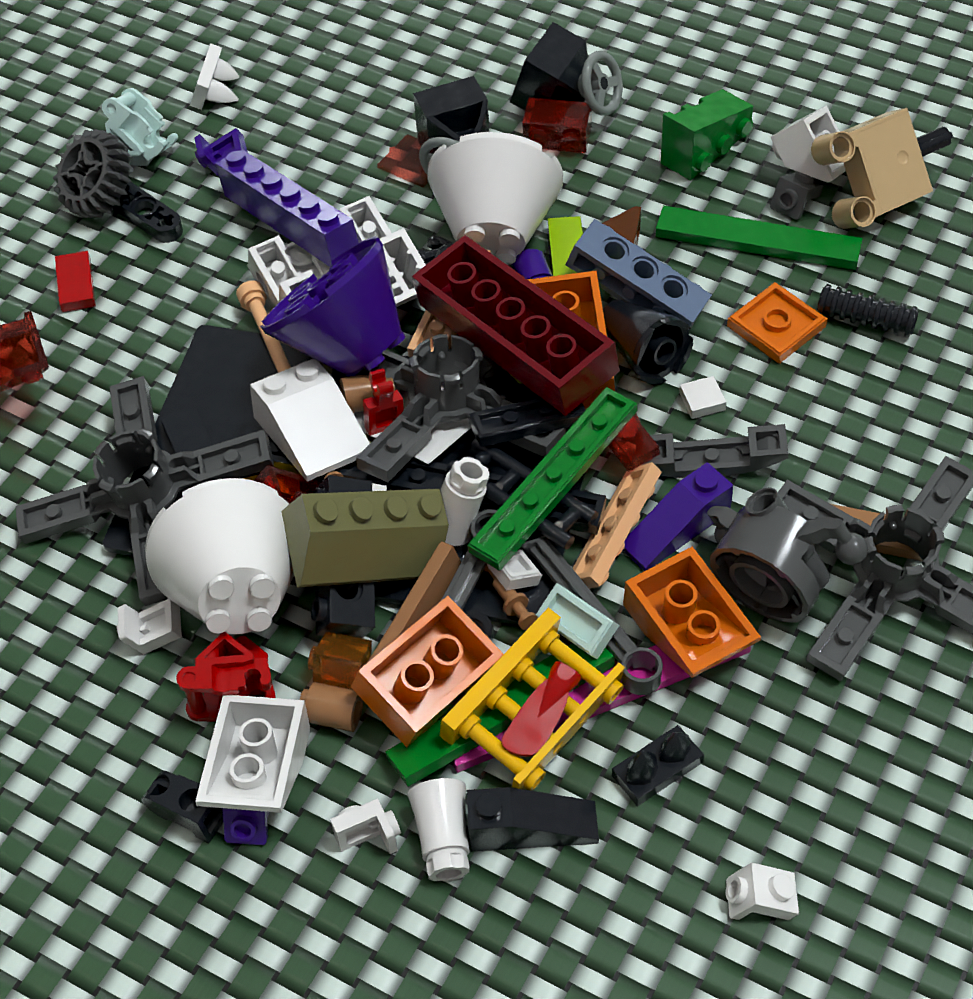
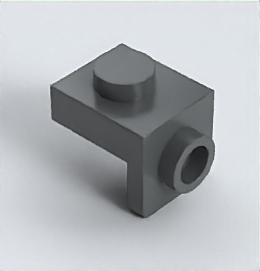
(794, 192)

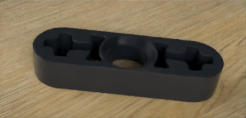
(150, 223)

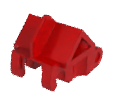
(224, 669)

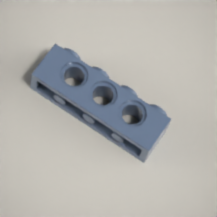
(636, 275)

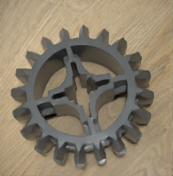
(93, 173)

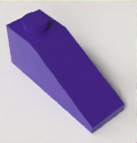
(678, 516)

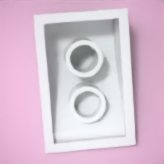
(308, 419)
(254, 753)

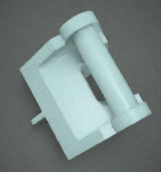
(137, 125)

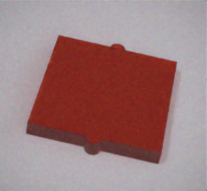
(405, 162)

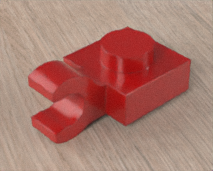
(383, 406)

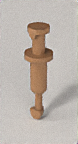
(514, 603)

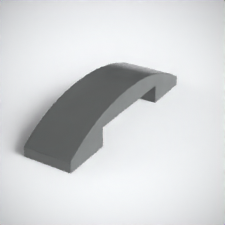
(728, 456)

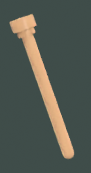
(253, 298)

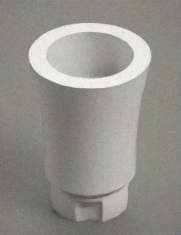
(462, 497)
(442, 827)

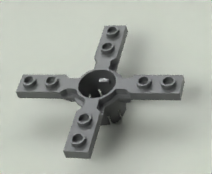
(430, 404)
(140, 504)
(881, 580)

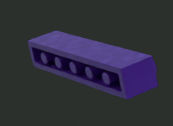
(286, 206)

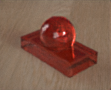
(634, 445)

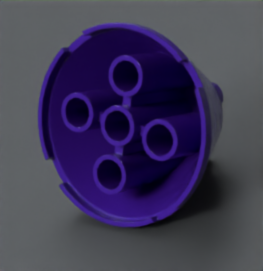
(344, 314)

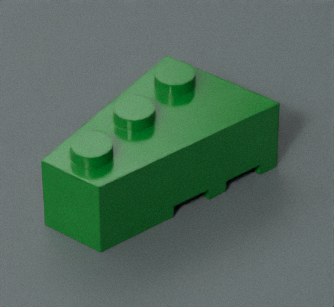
(703, 132)

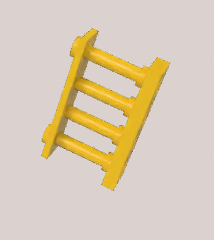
(518, 664)

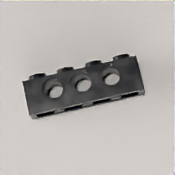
(331, 612)

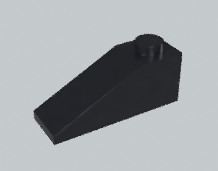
(528, 819)

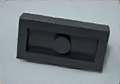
(657, 765)

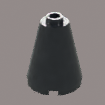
(648, 339)

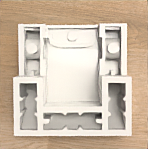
(286, 266)

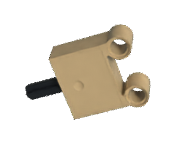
(881, 165)

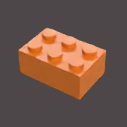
(426, 670)

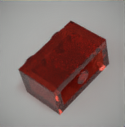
(558, 124)

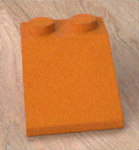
(688, 613)

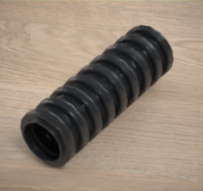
(867, 310)

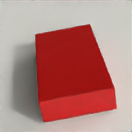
(75, 281)

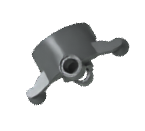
(770, 557)

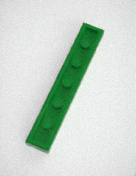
(759, 237)
(552, 479)
(432, 752)

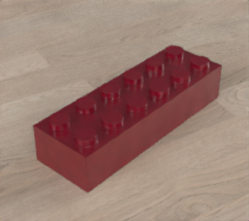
(516, 324)

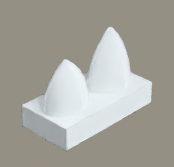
(208, 83)

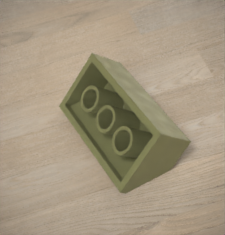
(363, 535)

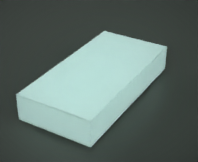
(580, 621)

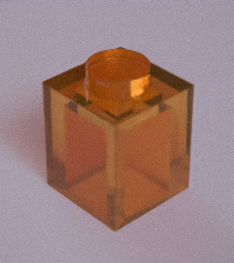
(338, 659)

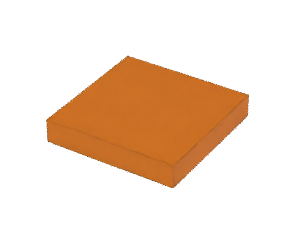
(777, 322)

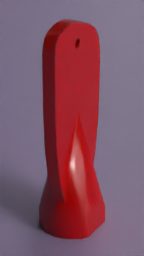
(540, 712)

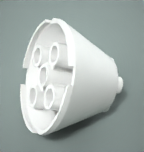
(495, 189)
(223, 554)

